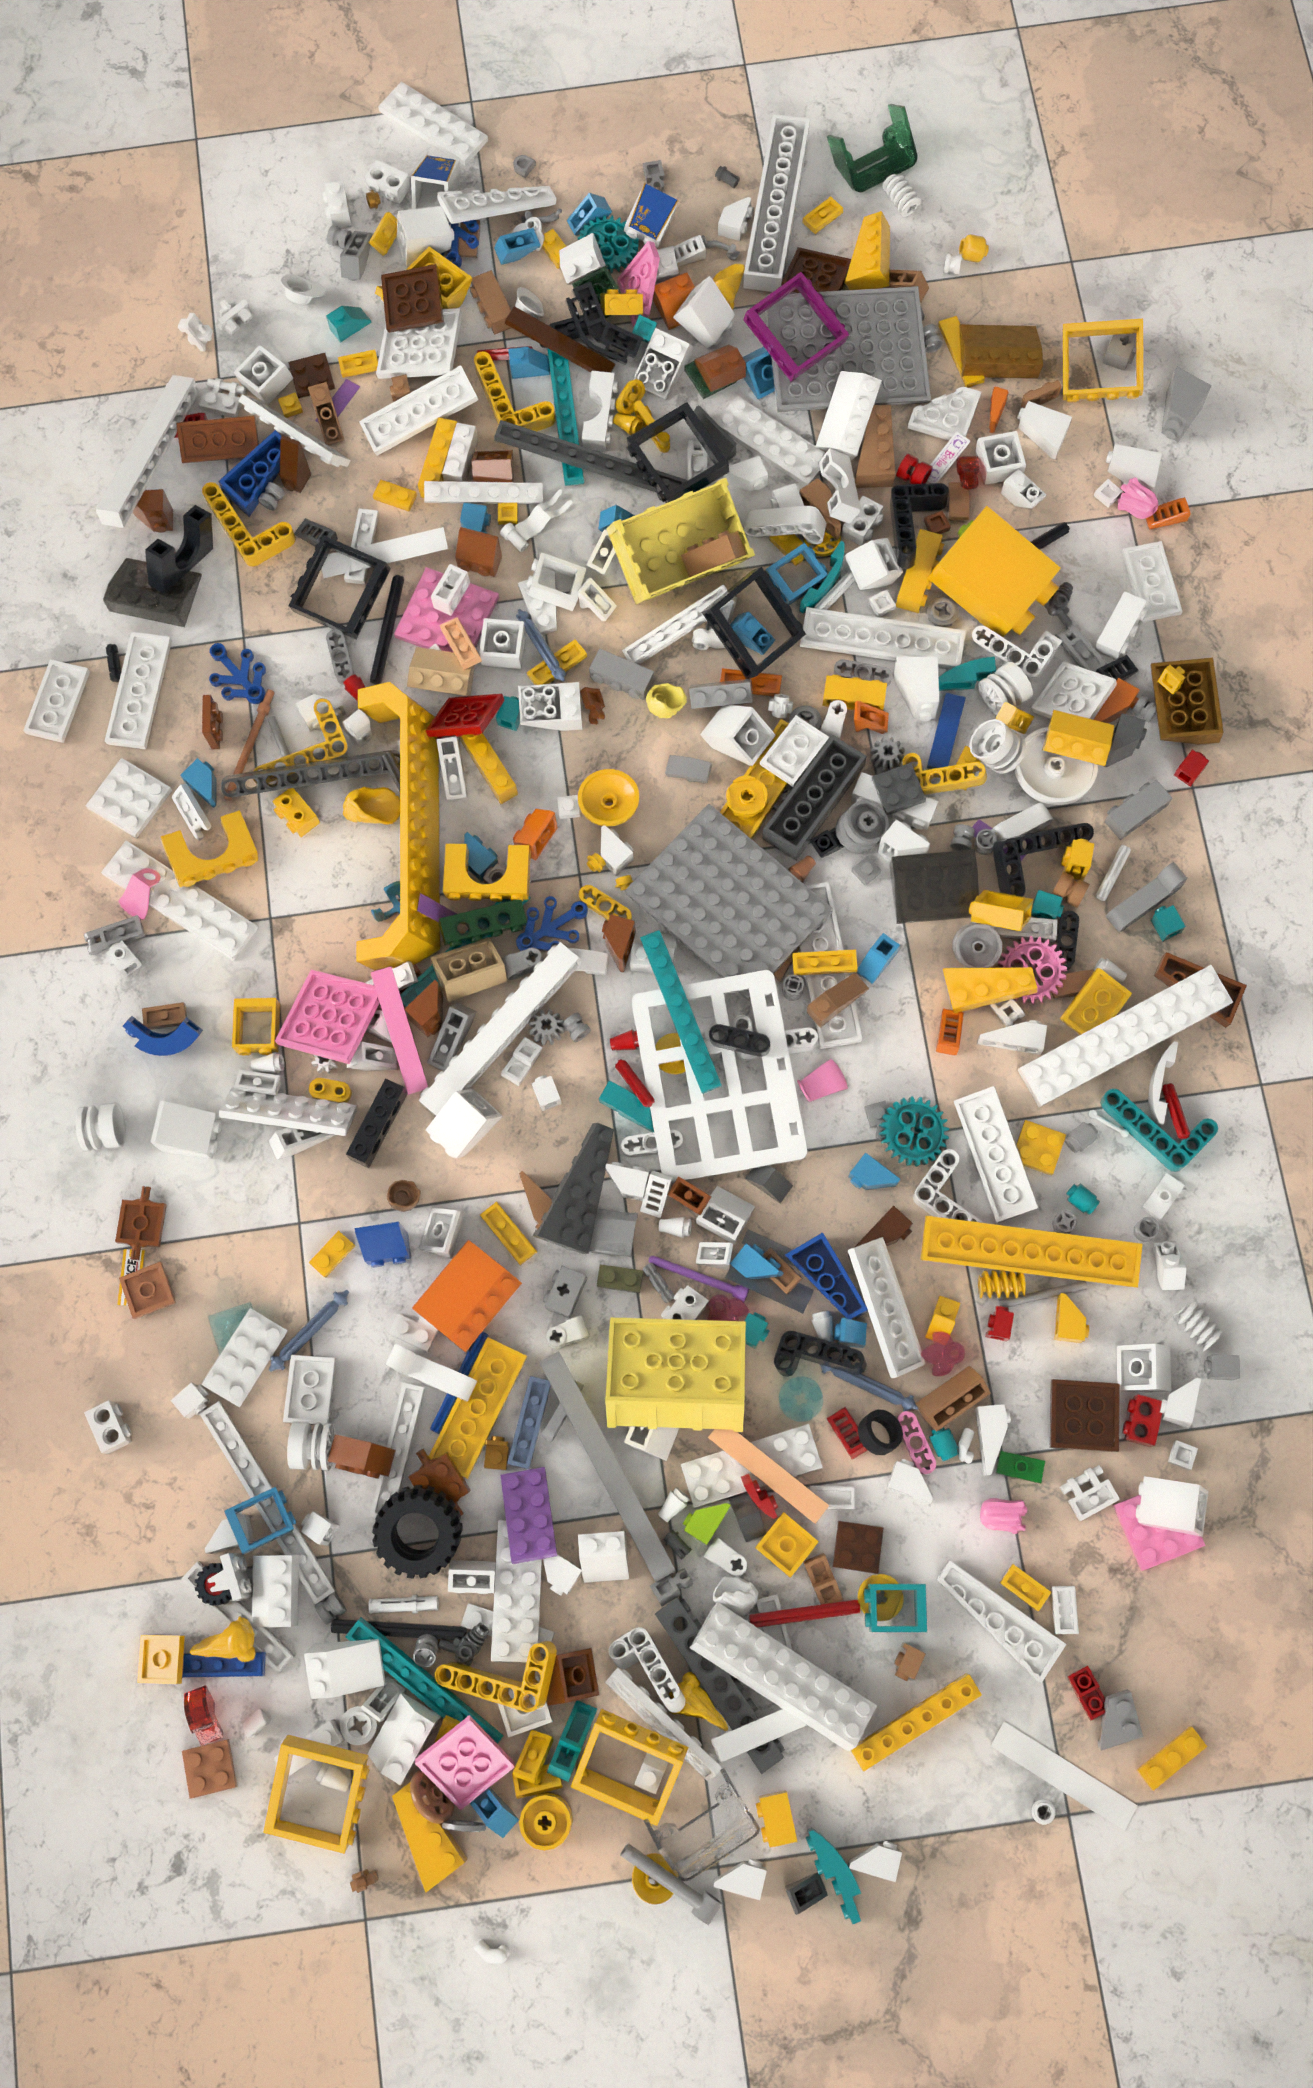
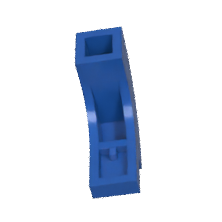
(162, 1043)

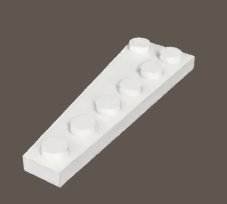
(479, 205)
(1017, 1633)

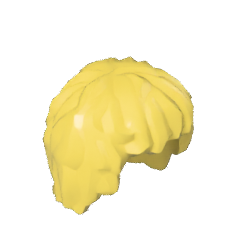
(665, 700)

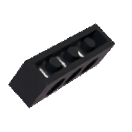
(377, 1123)

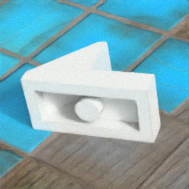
(596, 599)
(651, 1773)

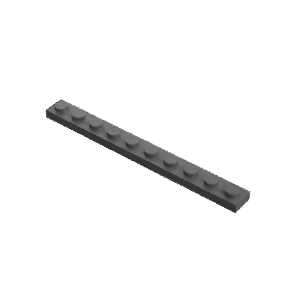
(579, 456)

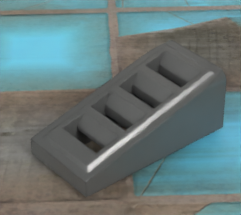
(318, 528)

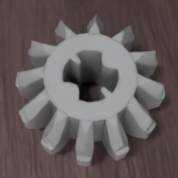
(891, 748)
(544, 1035)

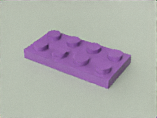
(528, 1515)

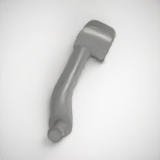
(554, 216)
(731, 254)

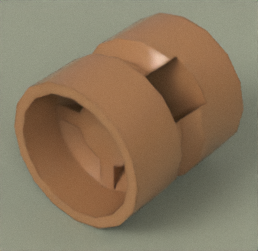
(1070, 889)

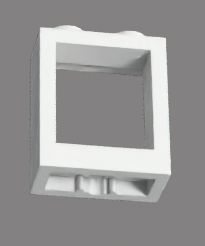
(551, 595)

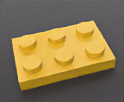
(1095, 1003)

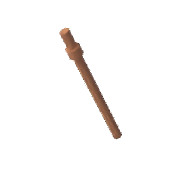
(263, 710)

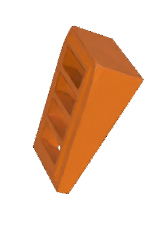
(998, 402)
(1173, 506)
(947, 1044)

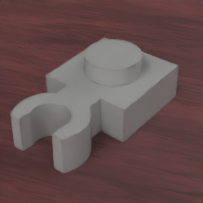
(654, 174)
(874, 1115)
(669, 1587)

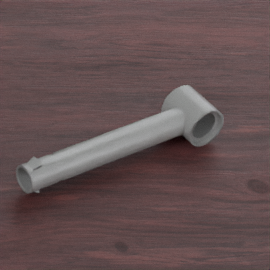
(704, 1905)

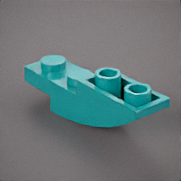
(832, 1864)

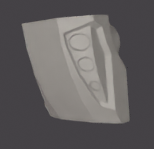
(613, 1233)

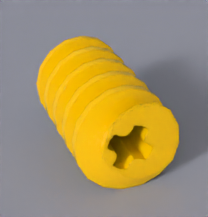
(1001, 1283)

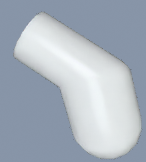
(963, 1446)

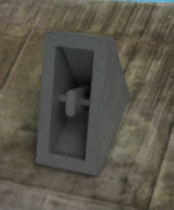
(770, 1182)
(747, 1517)
(806, 1892)

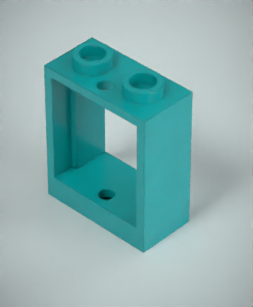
(920, 1607)

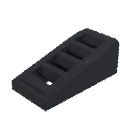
(1128, 664)

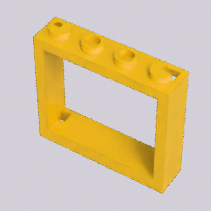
(1097, 329)
(324, 1753)
(617, 1793)

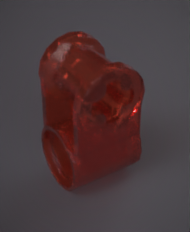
(967, 470)

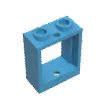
(810, 556)
(287, 1518)

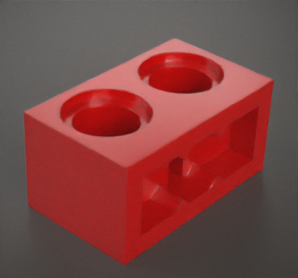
(1149, 1422)

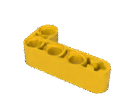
(946, 773)

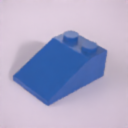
(384, 1244)

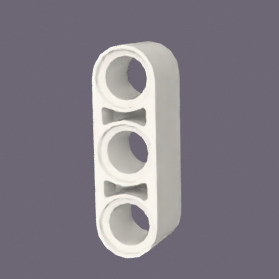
(1023, 823)

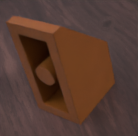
(689, 1195)

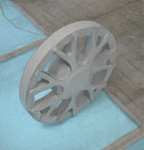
(464, 1826)

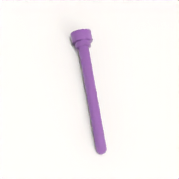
(738, 1291)

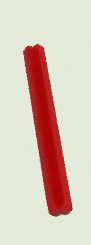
(804, 1613)

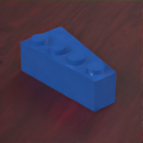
(251, 475)
(824, 1270)

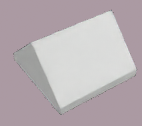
(442, 1232)

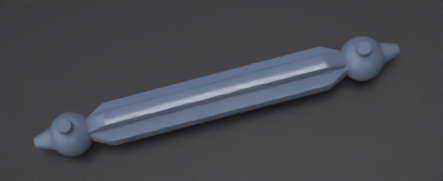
(541, 645)
(308, 1330)
(874, 1387)

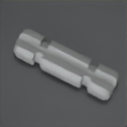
(658, 1283)

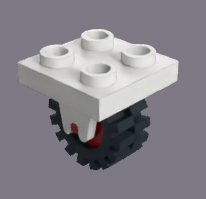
(224, 1581)

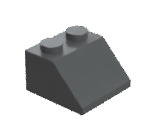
(1126, 737)

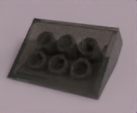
(132, 596)
(934, 885)

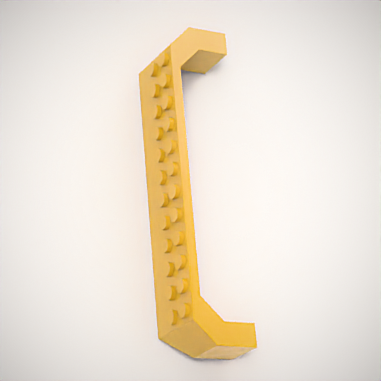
(412, 933)

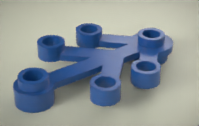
(453, 256)
(239, 677)
(550, 928)

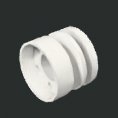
(1006, 685)
(997, 746)
(100, 1127)
(309, 1445)

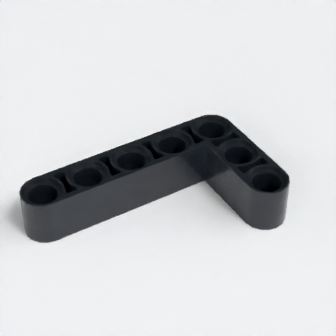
(903, 502)
(1033, 845)

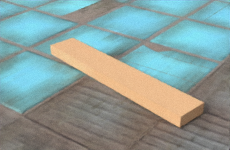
(770, 1473)

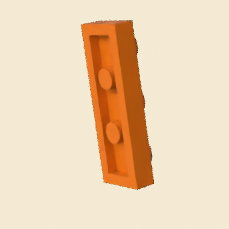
(762, 684)

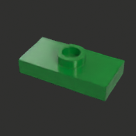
(1020, 1467)

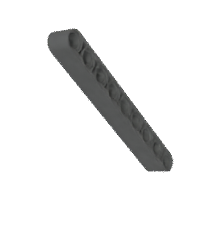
(302, 770)

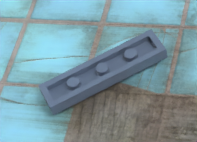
(529, 1422)

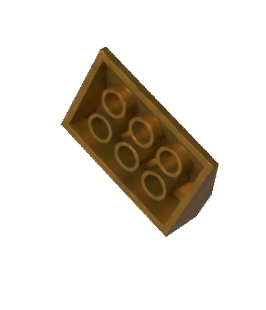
(1000, 351)
(1194, 710)

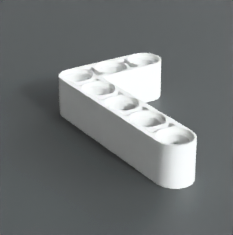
(937, 1197)

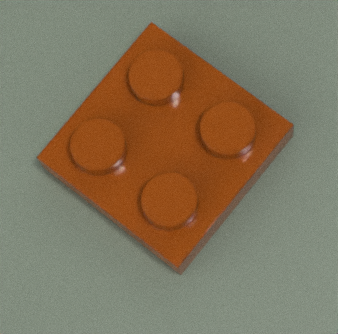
(211, 722)

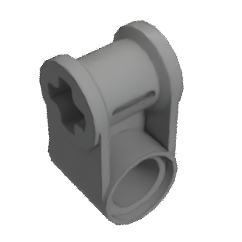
(520, 963)

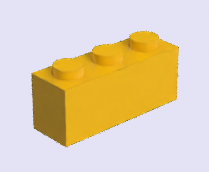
(854, 689)

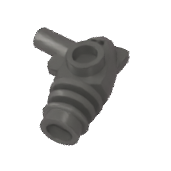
(1058, 603)
(467, 1647)

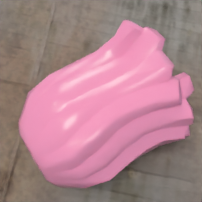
(1137, 500)
(1003, 1515)

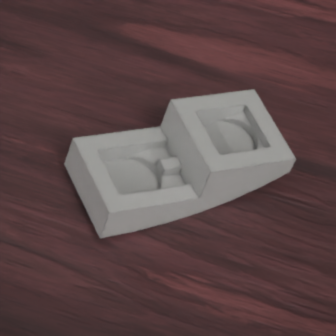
(690, 768)

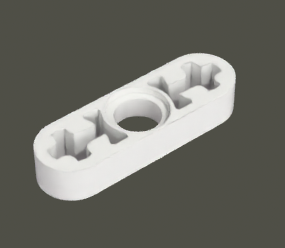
(635, 1140)

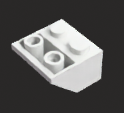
(874, 564)
(902, 841)
(725, 1215)
(652, 1441)

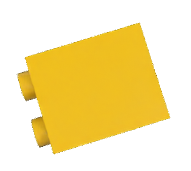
(996, 574)

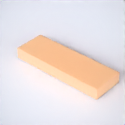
(460, 643)

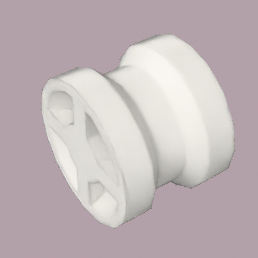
(952, 263)

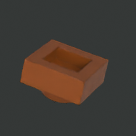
(937, 523)

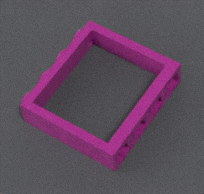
(770, 342)

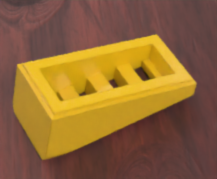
(1015, 718)

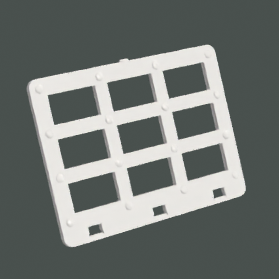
(780, 1084)

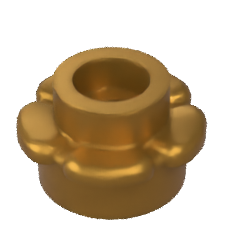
(373, 199)

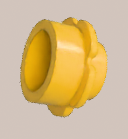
(595, 862)
(623, 882)

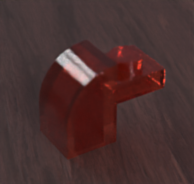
(200, 1715)

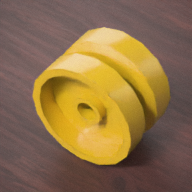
(535, 1831)

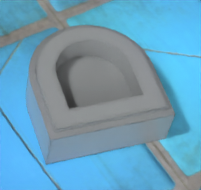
(523, 165)

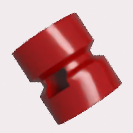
(920, 474)

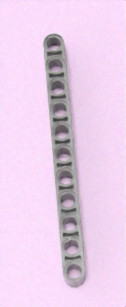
(607, 1466)

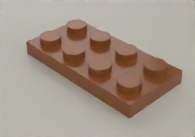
(217, 439)

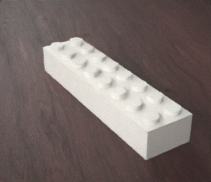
(783, 1677)

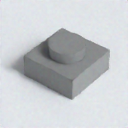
(866, 870)

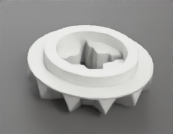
(355, 1736)

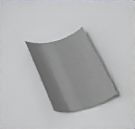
(796, 1299)

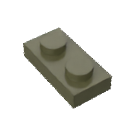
(619, 1278)

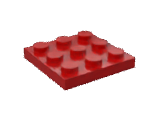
(465, 715)

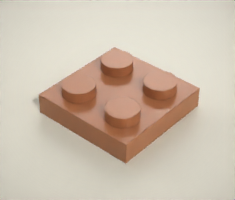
(147, 1290)
(209, 1768)

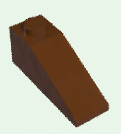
(293, 465)
(890, 1227)

